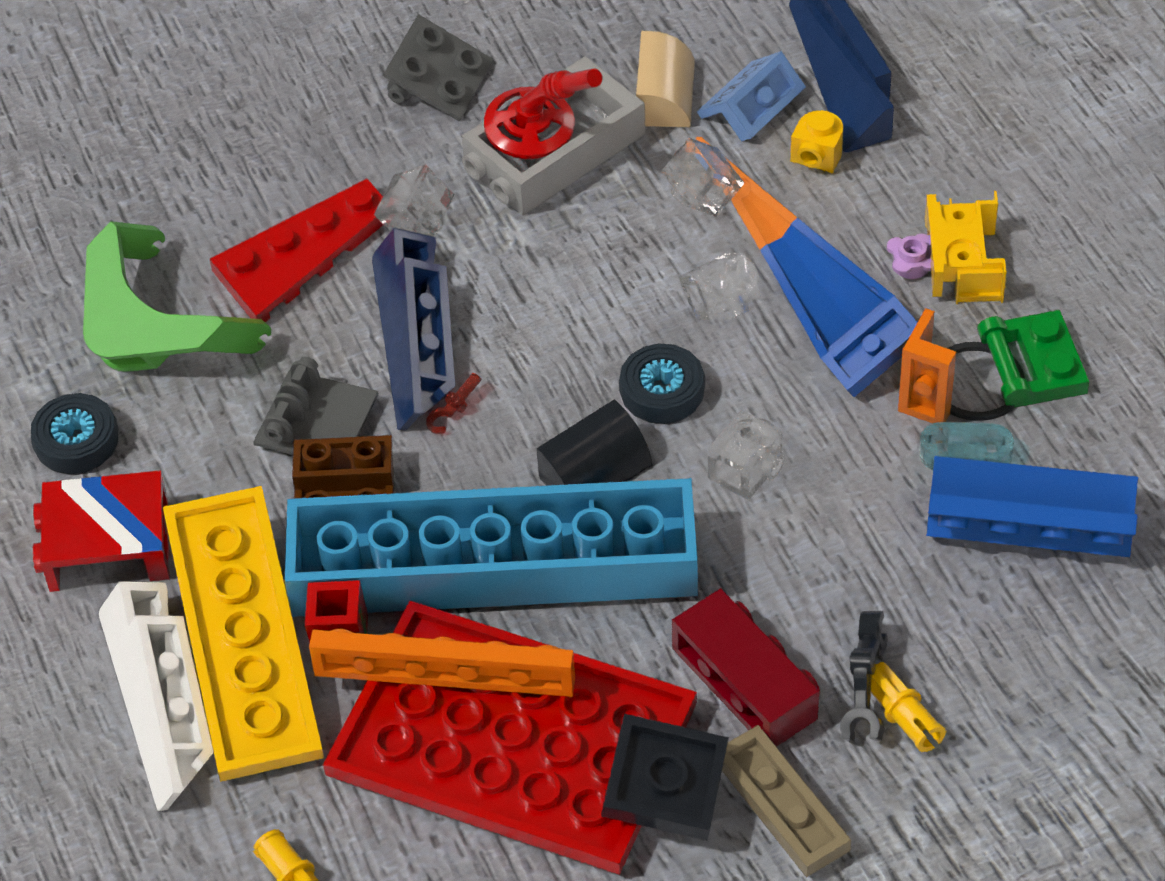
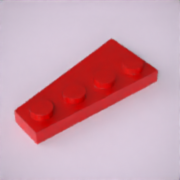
(287, 255)

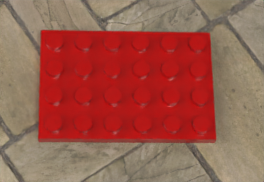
(503, 757)

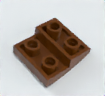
(343, 466)

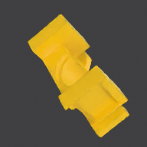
(960, 250)

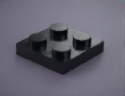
(665, 777)

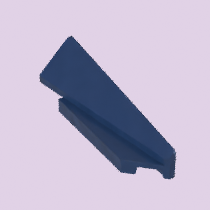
(847, 70)
(414, 323)

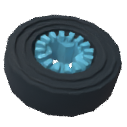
(670, 365)
(59, 420)

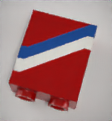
(102, 523)

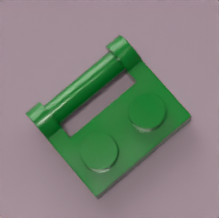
(1046, 352)

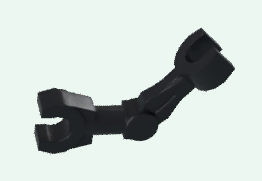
(862, 666)

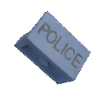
(755, 95)

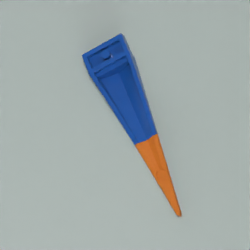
(844, 310)

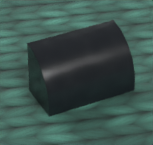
(595, 450)

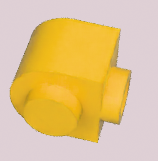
(818, 141)

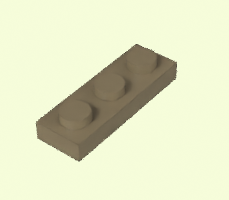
(784, 802)

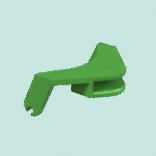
(131, 333)

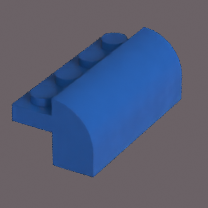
(1032, 506)

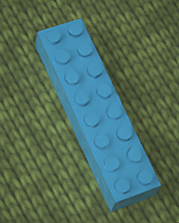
(497, 545)

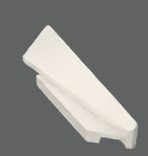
(157, 686)

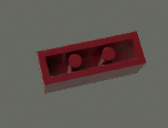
(745, 667)

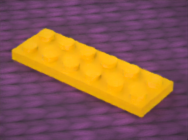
(242, 634)

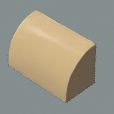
(665, 80)

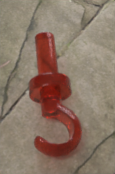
(455, 402)

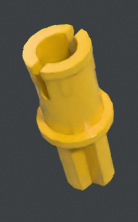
(905, 708)
(282, 858)

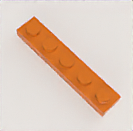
(443, 662)

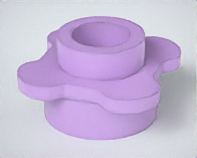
(911, 255)

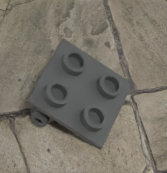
(436, 68)
(313, 409)

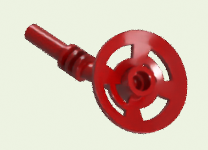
(531, 116)

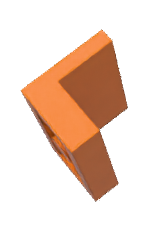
(926, 374)

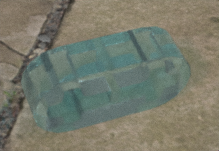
(966, 442)

